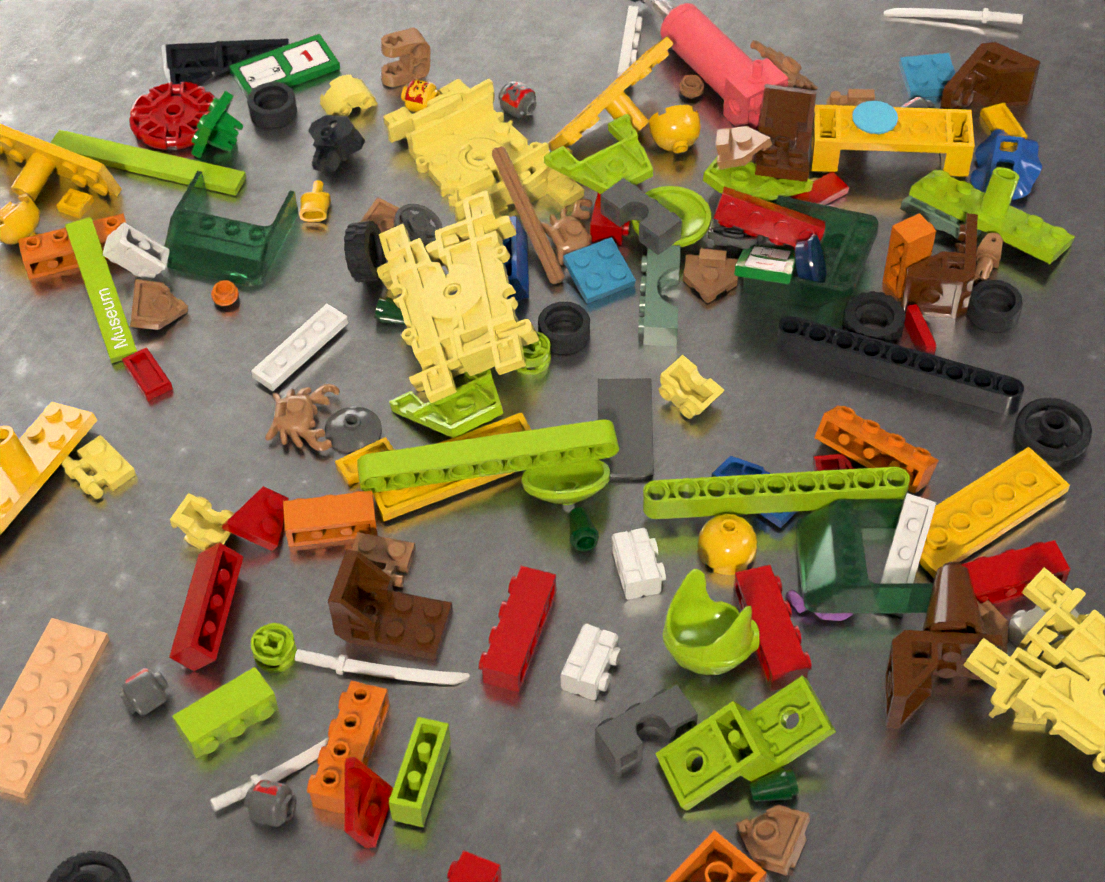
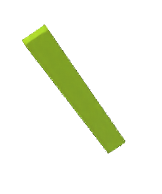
(151, 162)

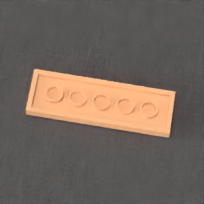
(44, 701)

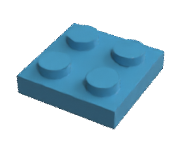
(926, 74)
(599, 270)

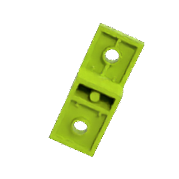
(744, 742)

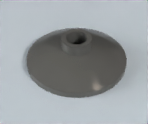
(349, 437)

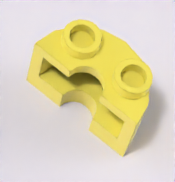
(345, 95)
(687, 388)
(201, 522)

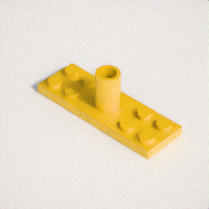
(614, 99)
(46, 158)
(36, 455)

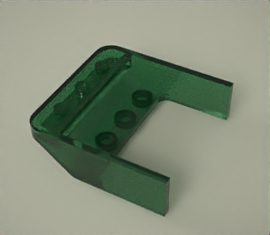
(221, 245)
(845, 251)
(835, 562)

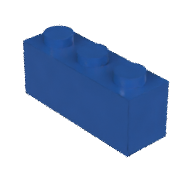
(518, 263)

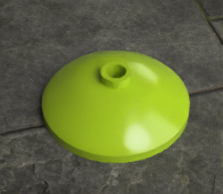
(688, 206)
(566, 482)

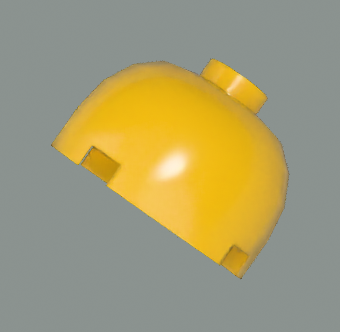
(676, 128)
(18, 220)
(727, 544)

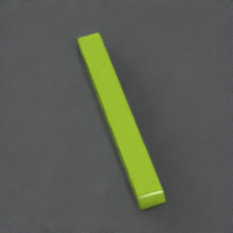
(487, 456)
(769, 492)

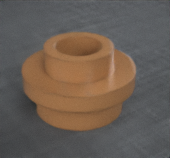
(691, 86)

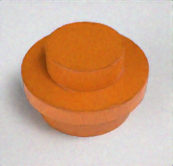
(224, 293)

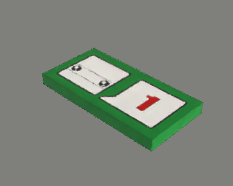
(287, 64)
(766, 264)

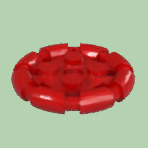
(169, 130)

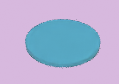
(875, 117)

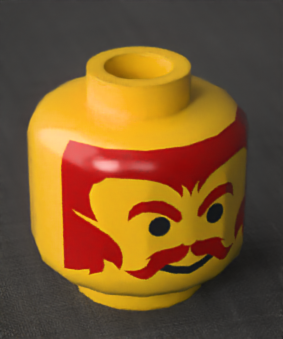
(418, 94)

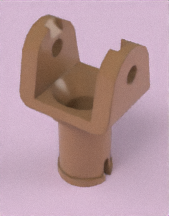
(988, 256)

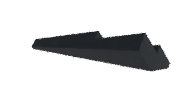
(206, 60)

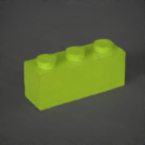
(225, 712)
(420, 772)

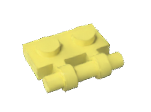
(104, 461)

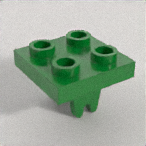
(216, 127)

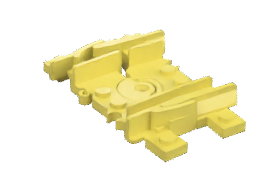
(464, 128)
(463, 329)
(1029, 684)

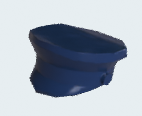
(810, 260)

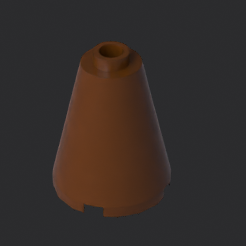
(953, 602)

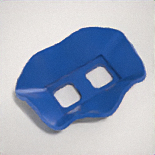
(1024, 159)

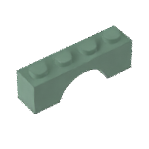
(660, 317)

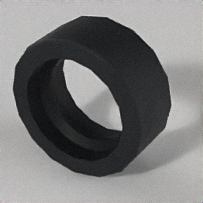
(272, 92)
(995, 290)
(570, 312)

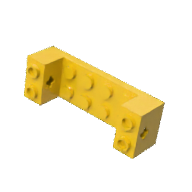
(916, 131)

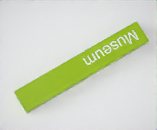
(101, 289)

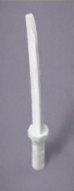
(984, 15)
(343, 665)
(274, 774)

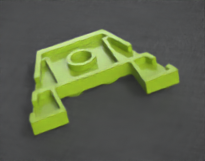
(607, 167)
(745, 181)
(457, 413)

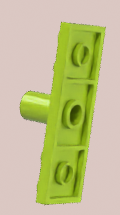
(994, 211)

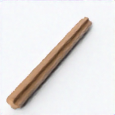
(528, 215)

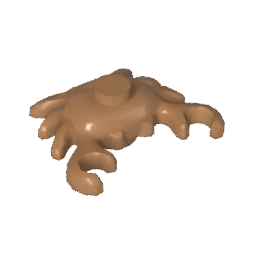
(786, 64)
(569, 232)
(295, 416)

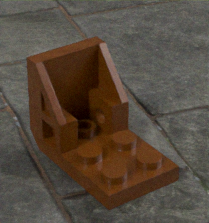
(991, 78)
(788, 121)
(938, 287)
(375, 616)
(915, 658)

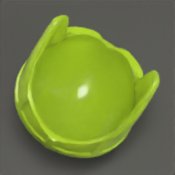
(706, 633)

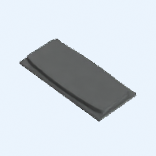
(630, 409)

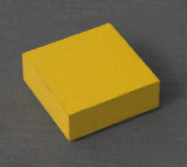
(75, 203)

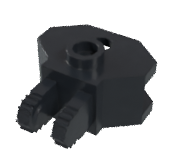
(334, 143)

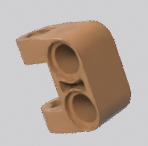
(412, 54)

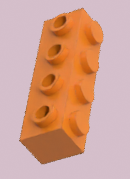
(53, 251)
(873, 446)
(351, 735)

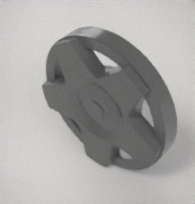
(418, 224)
(731, 236)

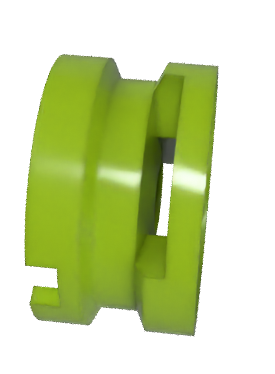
(537, 356)
(273, 646)

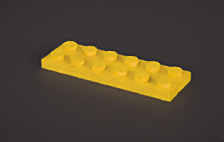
(401, 501)
(989, 508)

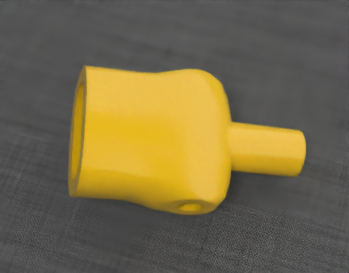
(315, 204)

